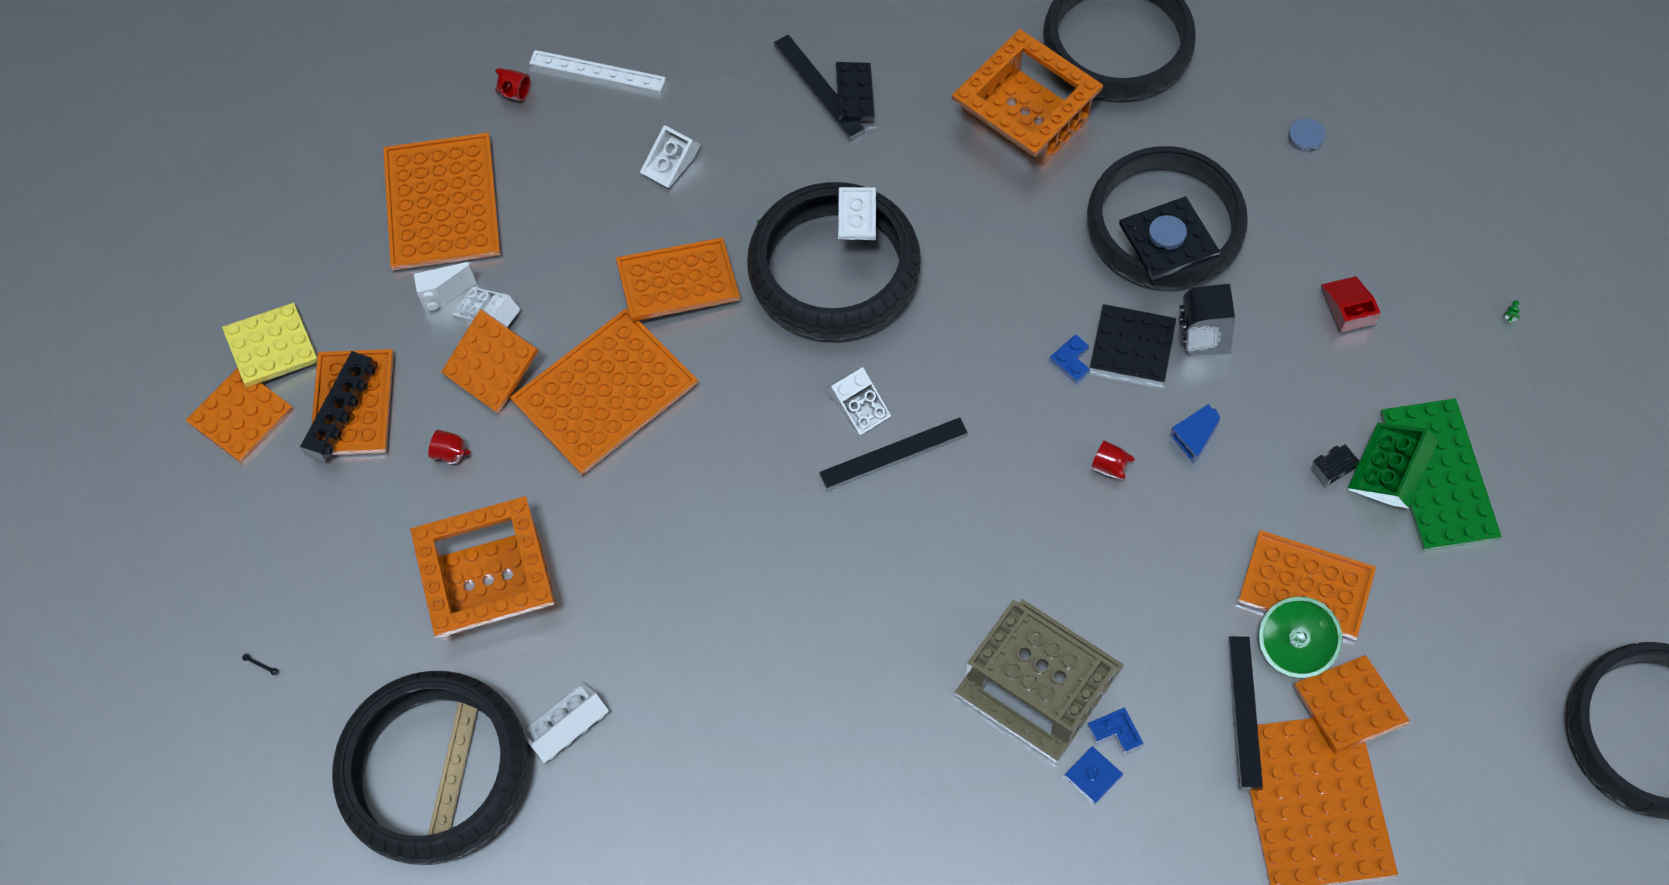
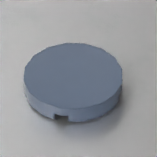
(1306, 134)
(1167, 232)

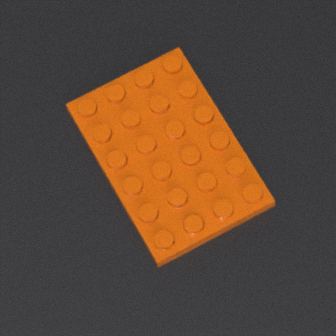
(677, 279)
(370, 419)
(1293, 569)

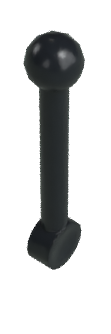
(247, 658)

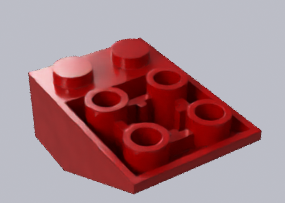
(1351, 304)

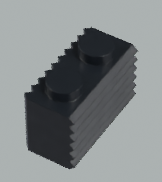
(1334, 465)

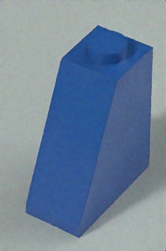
(1195, 432)

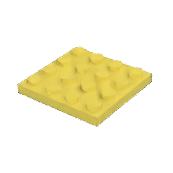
(269, 344)

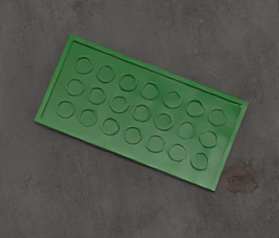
(1451, 499)

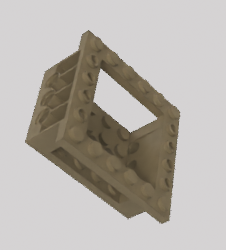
(1065, 703)

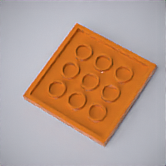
(490, 361)
(239, 416)
(1351, 704)

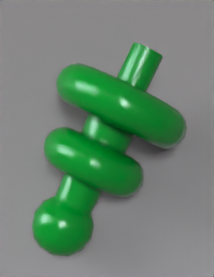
(1513, 312)

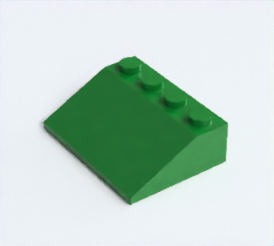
(1393, 463)

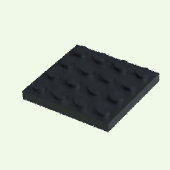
(1161, 261)
(1133, 344)

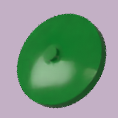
(1300, 637)

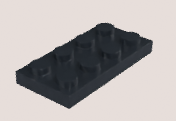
(854, 91)

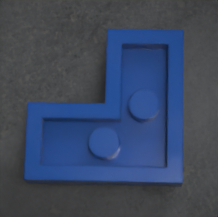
(1067, 359)
(1118, 725)

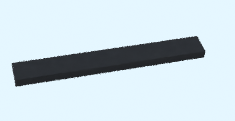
(816, 84)
(893, 453)
(1245, 713)

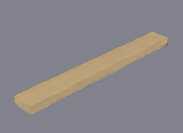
(453, 769)

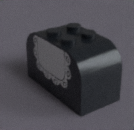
(1207, 320)

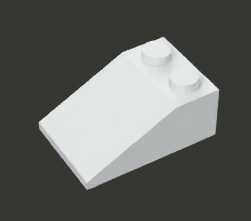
(669, 157)
(443, 285)

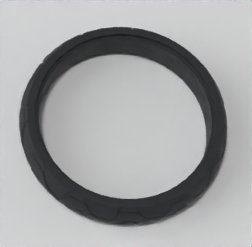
(1135, 87)
(1172, 159)
(1582, 737)

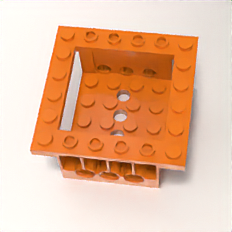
(1001, 81)
(445, 576)

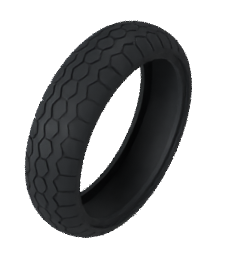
(823, 322)
(376, 714)

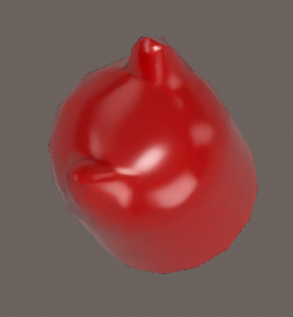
(512, 84)
(447, 447)
(1111, 460)

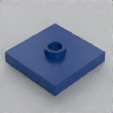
(1093, 775)

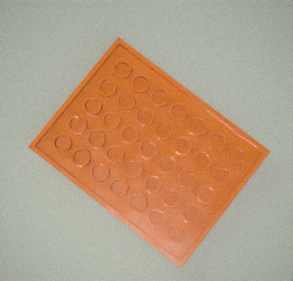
(441, 201)
(604, 391)
(1318, 810)

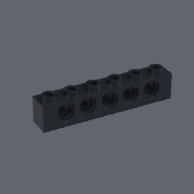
(329, 411)

